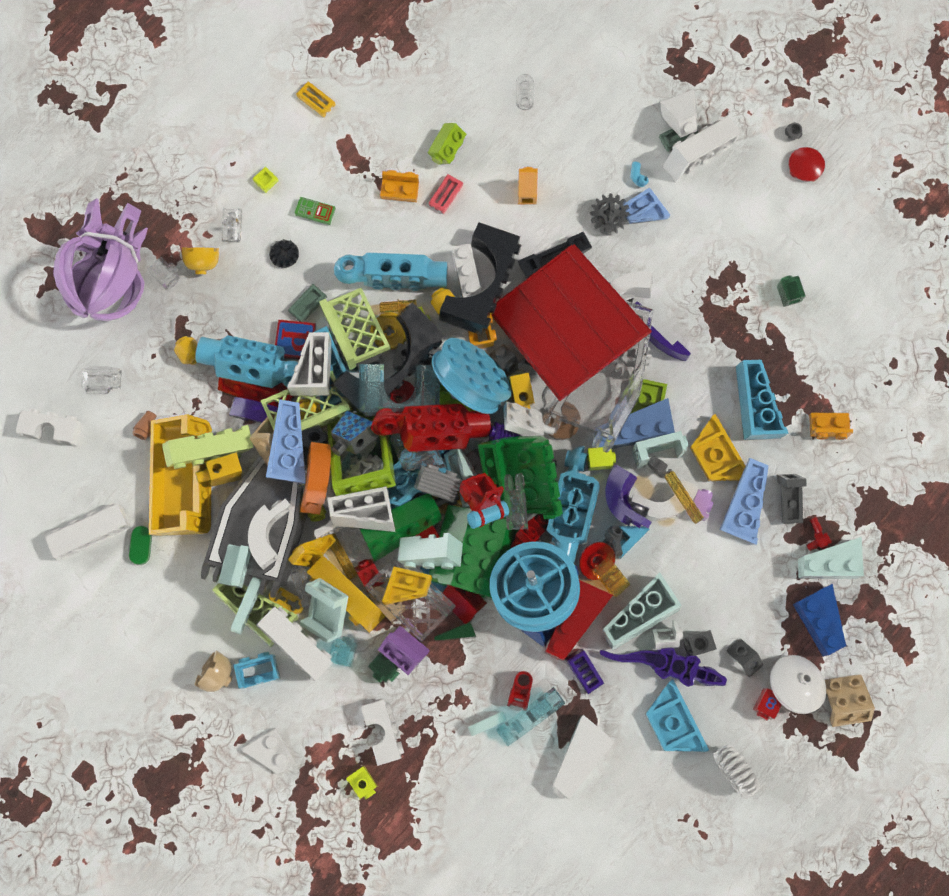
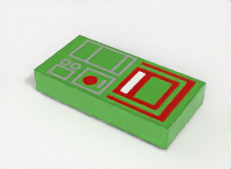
(315, 210)

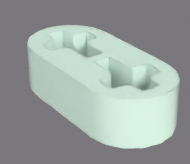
(487, 723)

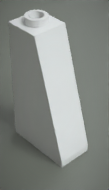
(582, 755)

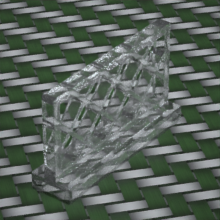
(434, 597)

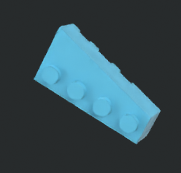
(757, 403)

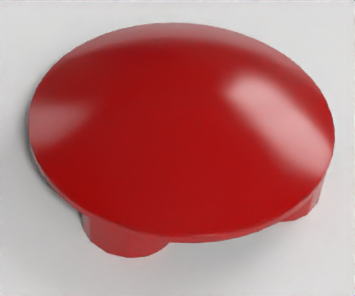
(806, 164)

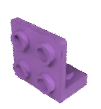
(403, 650)

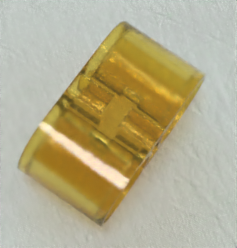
(611, 577)

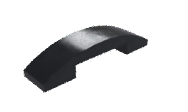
(533, 263)

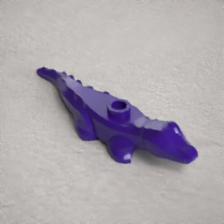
(667, 663)

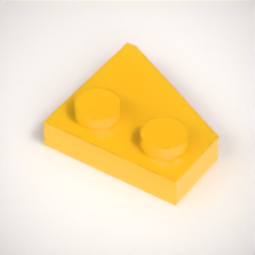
(310, 552)
(406, 586)

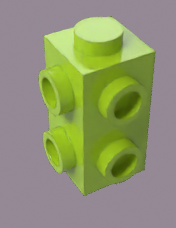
(446, 143)

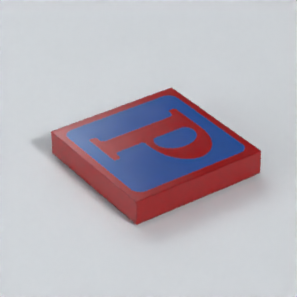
(292, 337)

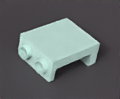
(643, 448)
(325, 611)

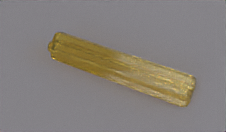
(684, 497)
(343, 559)

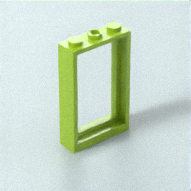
(363, 482)

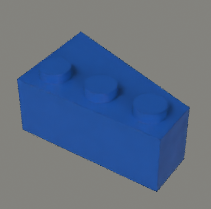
(822, 620)

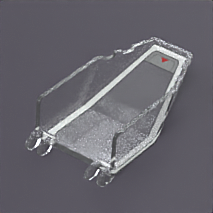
(607, 397)

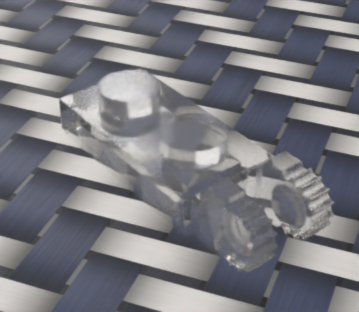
(516, 502)

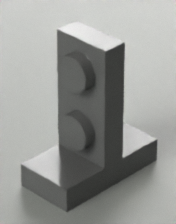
(791, 497)

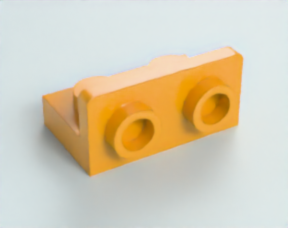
(399, 186)
(830, 425)

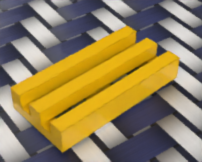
(326, 108)

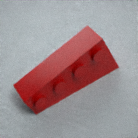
(568, 633)

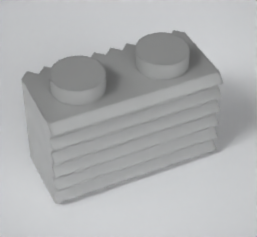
(437, 483)

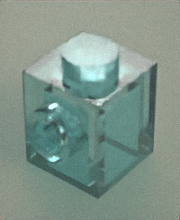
(343, 651)

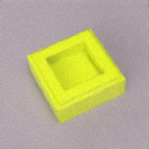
(265, 179)

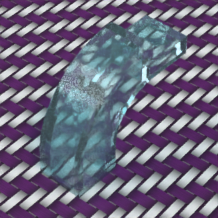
(530, 716)

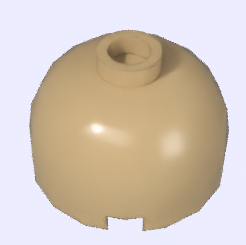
(214, 673)

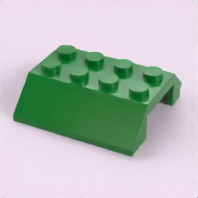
(532, 459)
(480, 551)

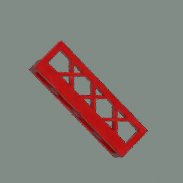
(251, 391)

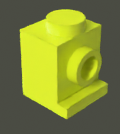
(356, 777)

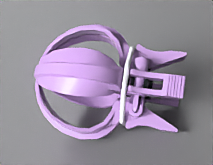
(116, 255)

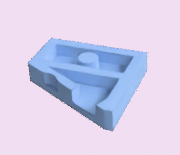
(646, 208)

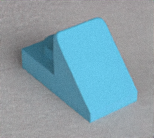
(633, 535)

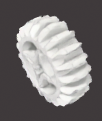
(737, 771)

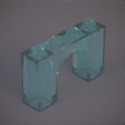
(373, 396)

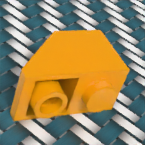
(527, 185)

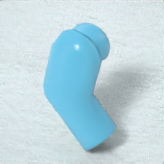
(636, 177)

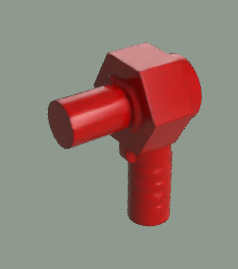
(822, 540)

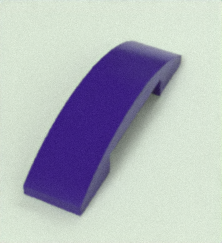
(676, 350)
(250, 410)

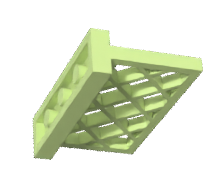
(339, 330)
(322, 418)

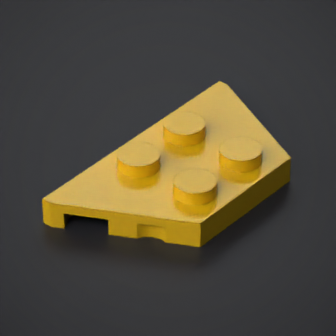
(717, 453)

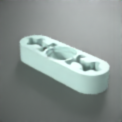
(246, 606)

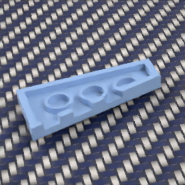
(286, 452)
(745, 507)

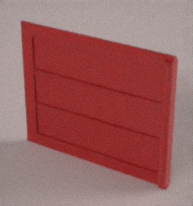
(568, 321)

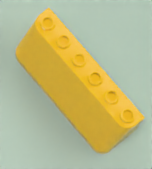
(175, 497)

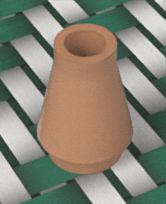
(143, 426)

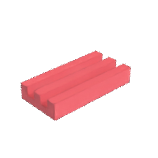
(443, 209)

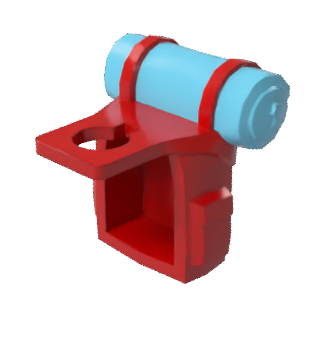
(483, 500)

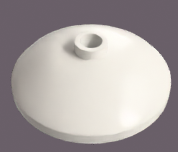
(791, 688)

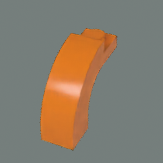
(317, 478)

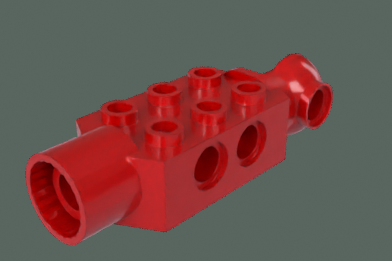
(433, 426)

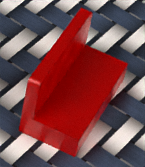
(466, 603)

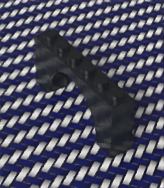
(474, 311)
(420, 339)

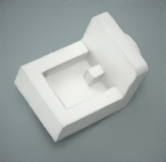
(668, 637)

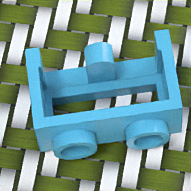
(258, 679)

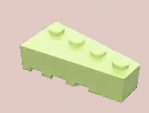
(206, 447)

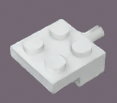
(524, 421)

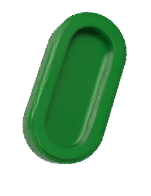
(140, 545)

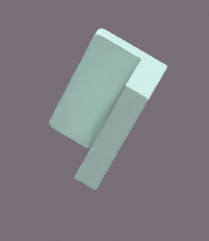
(235, 566)

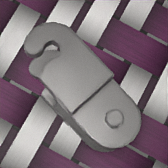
(658, 466)

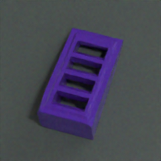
(574, 667)

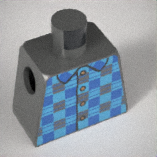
(352, 434)

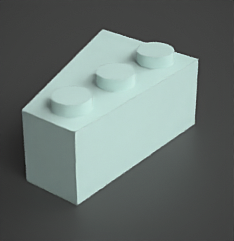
(430, 552)
(835, 562)

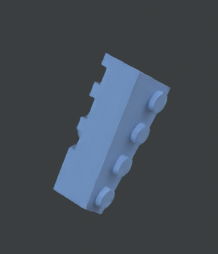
(644, 425)

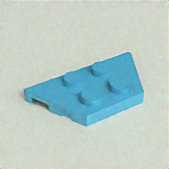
(674, 722)

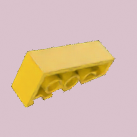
(359, 606)

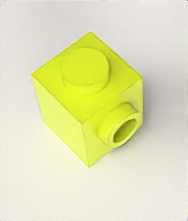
(600, 460)

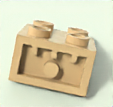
(849, 700)

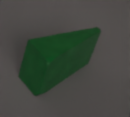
(462, 632)

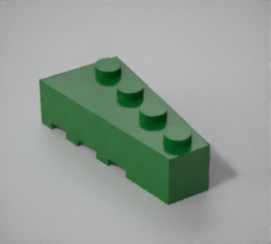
(408, 522)

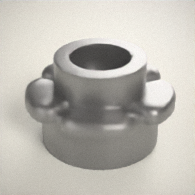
(794, 127)

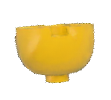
(200, 258)

